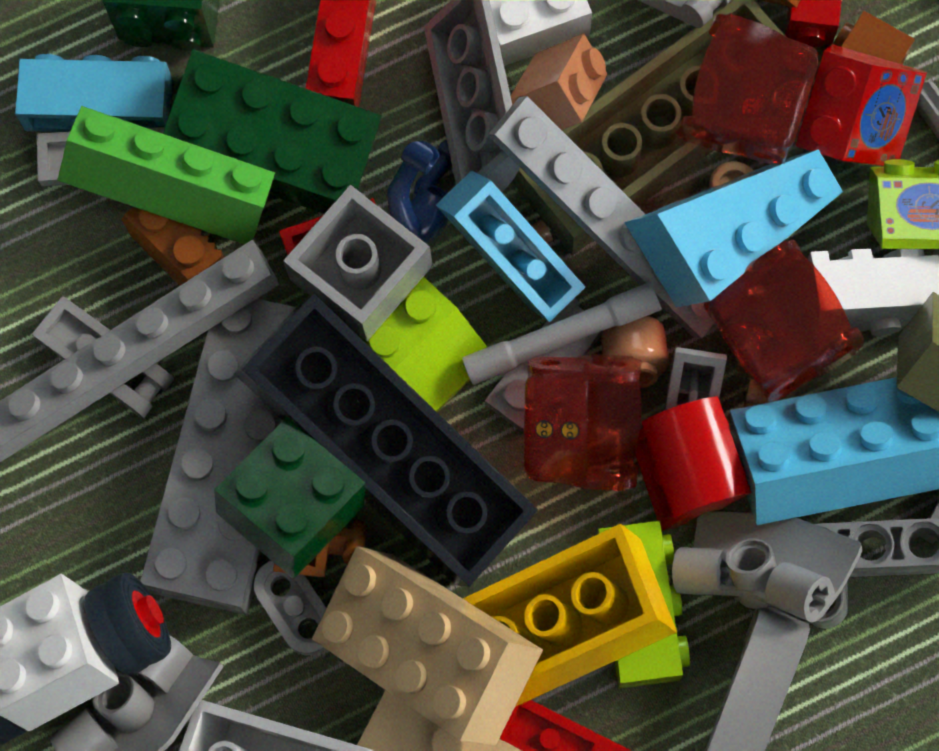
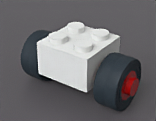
(65, 643)

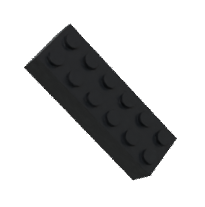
(381, 429)

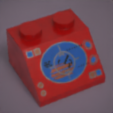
(860, 107)

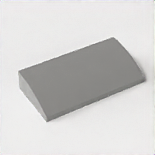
(470, 88)

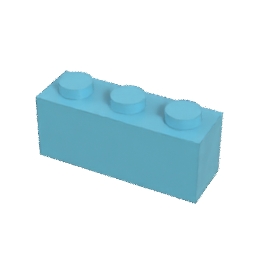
(56, 88)
(510, 245)

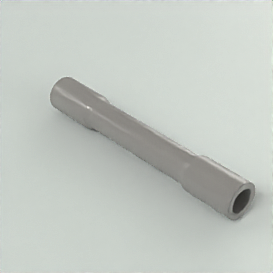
(614, 312)

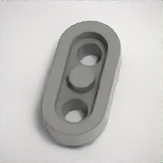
(292, 609)

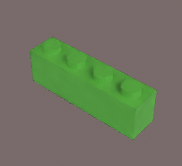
(165, 175)

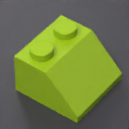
(426, 344)

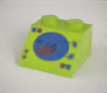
(904, 205)

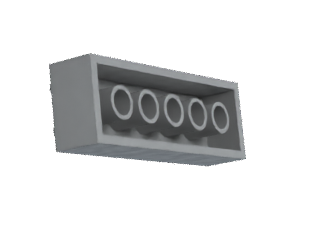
(193, 548)

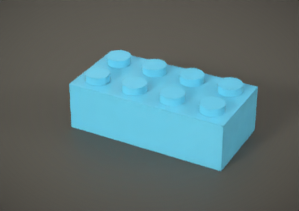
(836, 450)

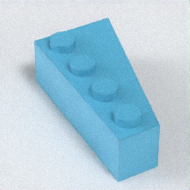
(714, 235)

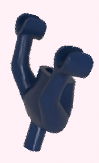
(420, 213)

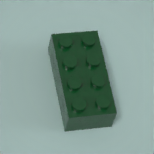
(300, 135)

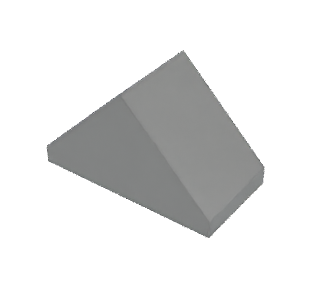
(694, 376)

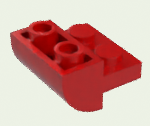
(690, 462)

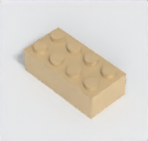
(427, 646)

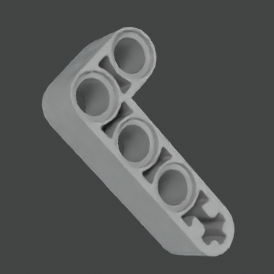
(895, 561)
(760, 681)

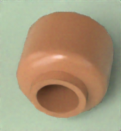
(642, 340)

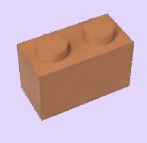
(563, 80)

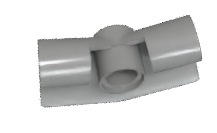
(766, 564)
(144, 708)

